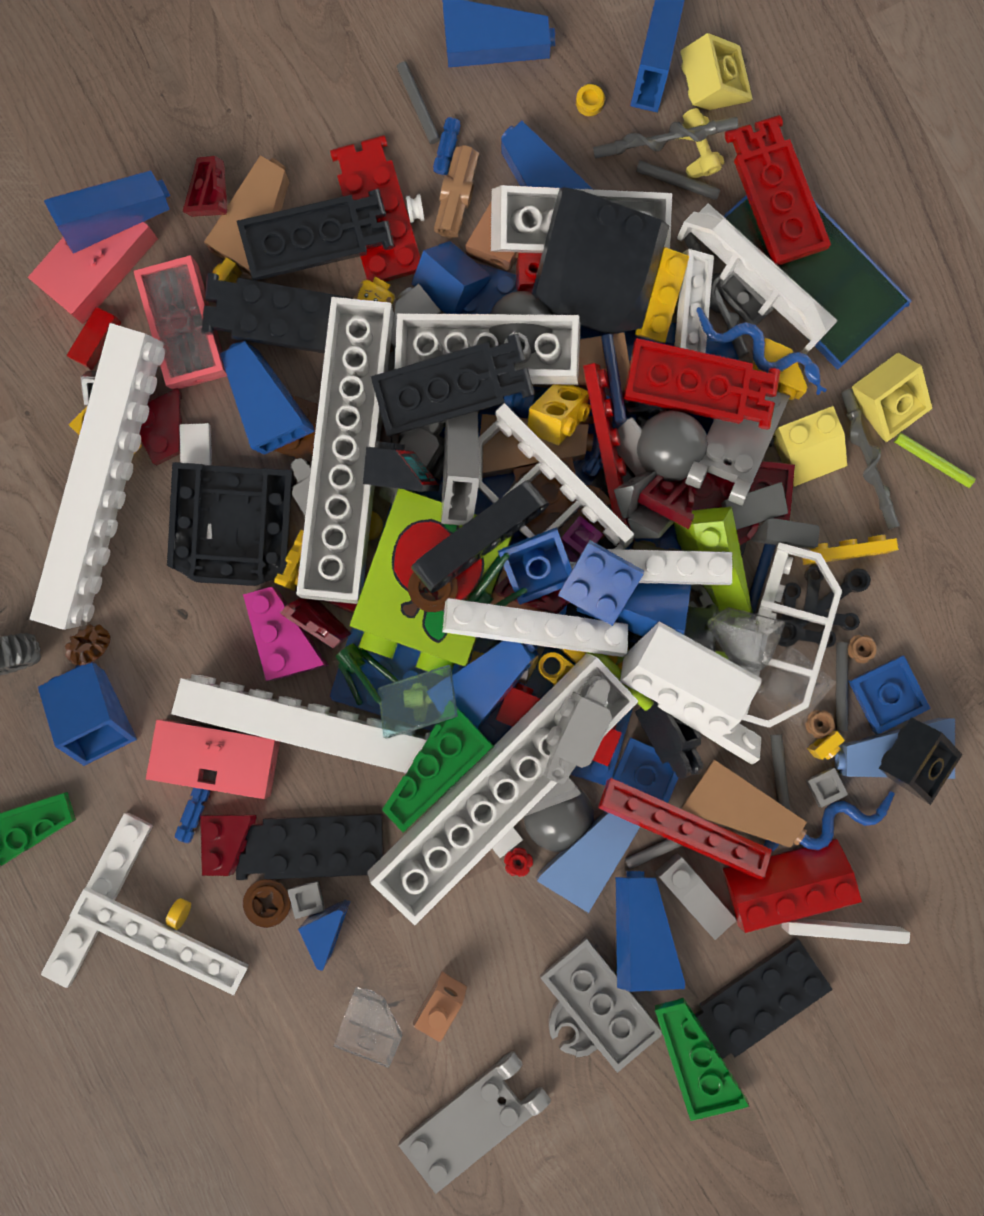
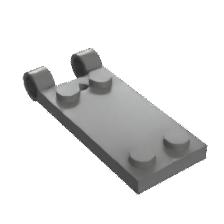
(740, 447)
(470, 1124)

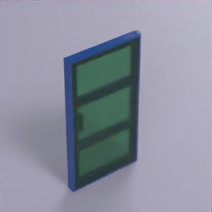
(840, 280)

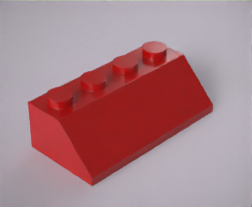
(793, 888)

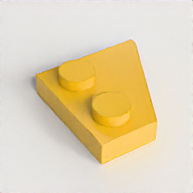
(290, 576)

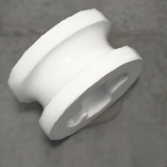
(415, 208)

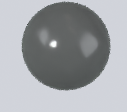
(520, 304)
(671, 444)
(561, 824)

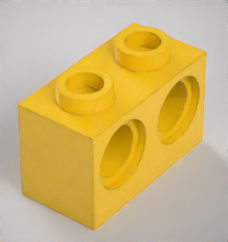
(558, 412)

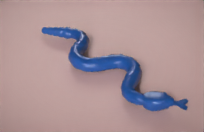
(811, 369)
(828, 822)

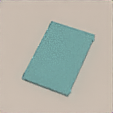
(417, 702)

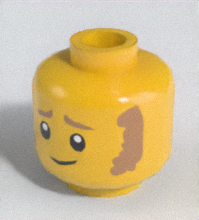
(374, 291)

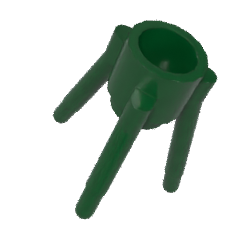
(481, 595)
(352, 660)

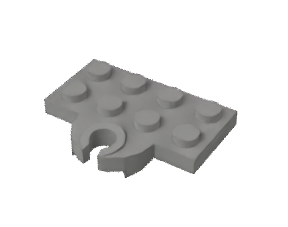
(596, 1008)

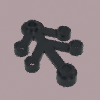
(819, 607)

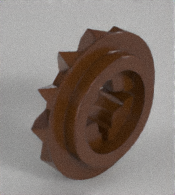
(426, 601)
(81, 653)
(253, 906)

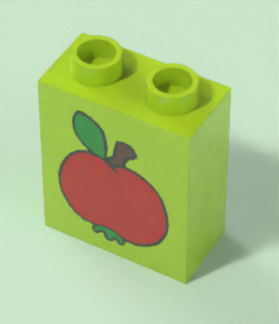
(385, 606)

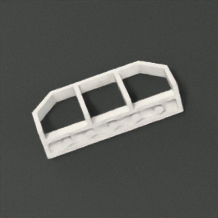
(759, 273)
(553, 467)
(774, 592)

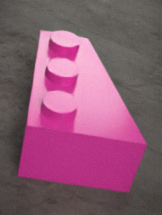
(281, 643)

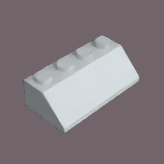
(689, 679)

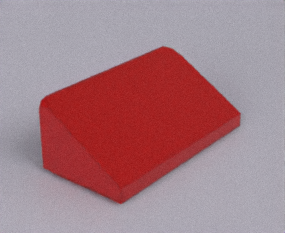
(91, 340)

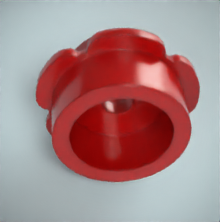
(518, 854)

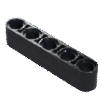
(479, 536)

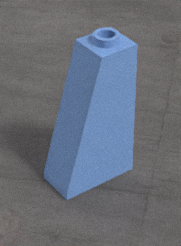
(864, 755)
(588, 864)

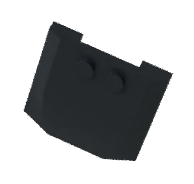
(599, 262)
(247, 520)

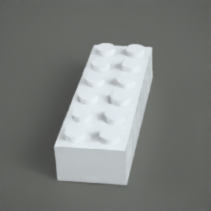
(524, 214)
(434, 335)

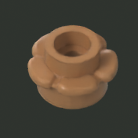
(869, 648)
(827, 724)

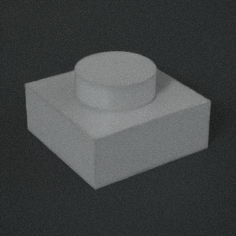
(826, 787)
(306, 899)

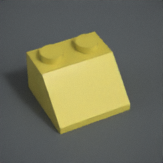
(715, 73)
(893, 396)
(812, 445)

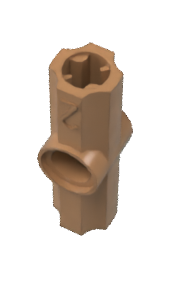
(456, 192)

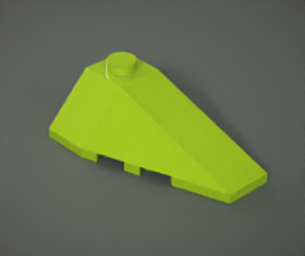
(716, 532)

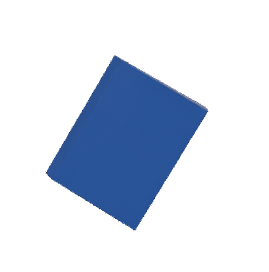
(449, 277)
(537, 564)
(322, 932)

